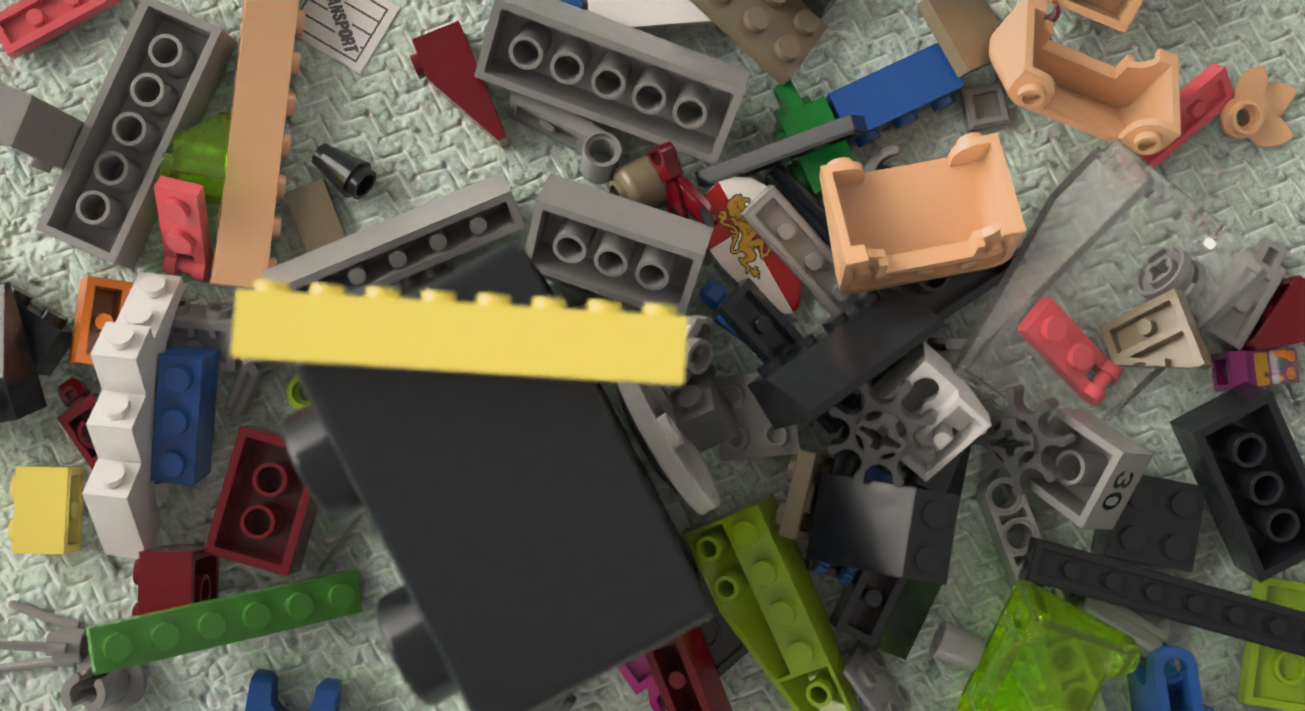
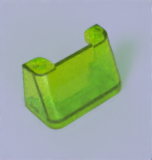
(1046, 656)

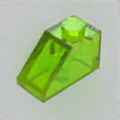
(201, 156)

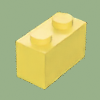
(47, 509)

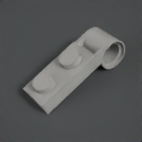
(570, 131)

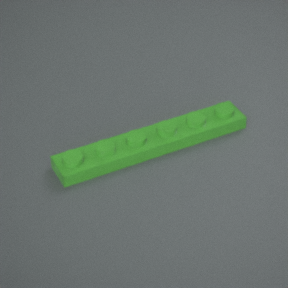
(222, 621)

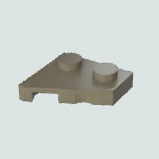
(1157, 335)

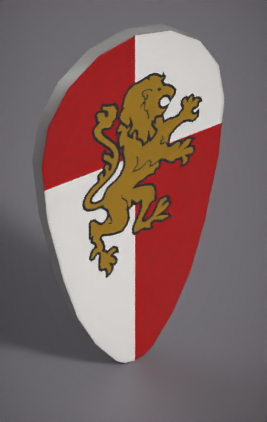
(742, 250)

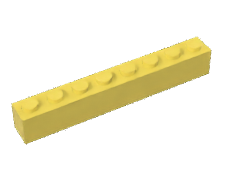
(460, 336)

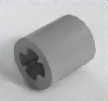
(957, 646)

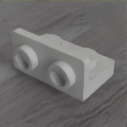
(207, 328)

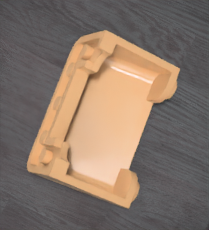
(1112, 103)
(921, 216)

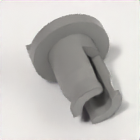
(104, 691)

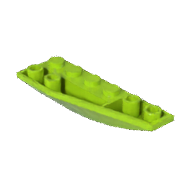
(773, 605)

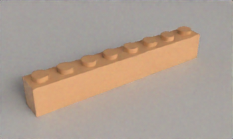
(257, 142)

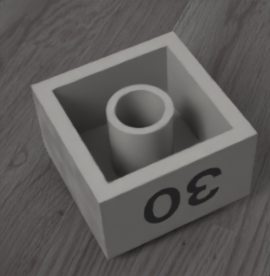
(1097, 468)

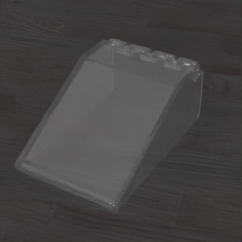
(1086, 259)

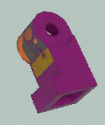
(1255, 367)

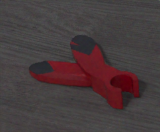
(679, 190)

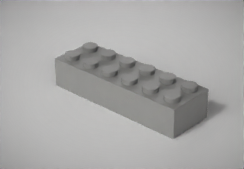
(612, 74)
(149, 96)

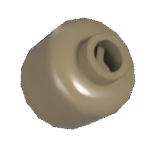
(639, 182)

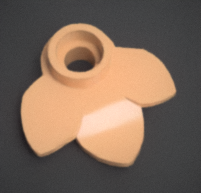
(1261, 107)

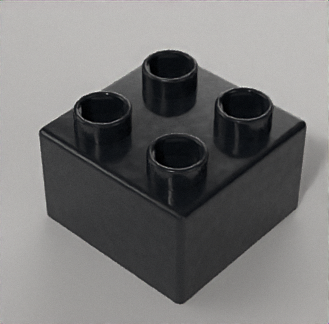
(506, 511)

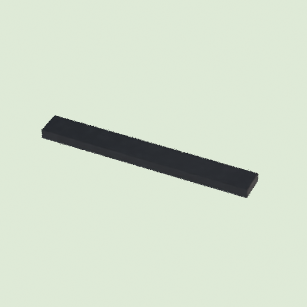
(1164, 595)

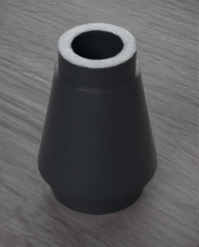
(346, 172)

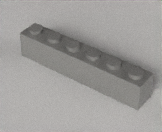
(407, 241)

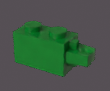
(801, 115)

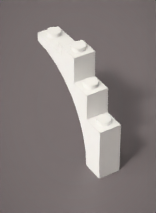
(123, 418)

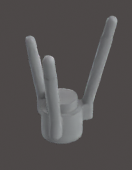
(65, 645)

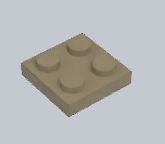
(796, 512)

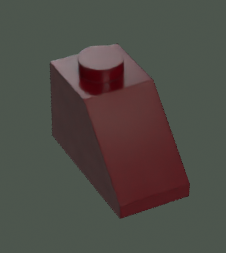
(1282, 319)

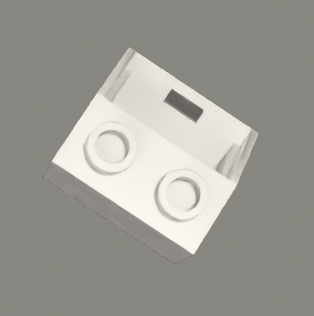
(953, 401)

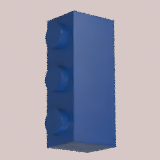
(898, 93)
(184, 415)

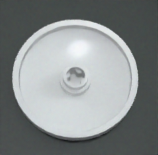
(665, 446)

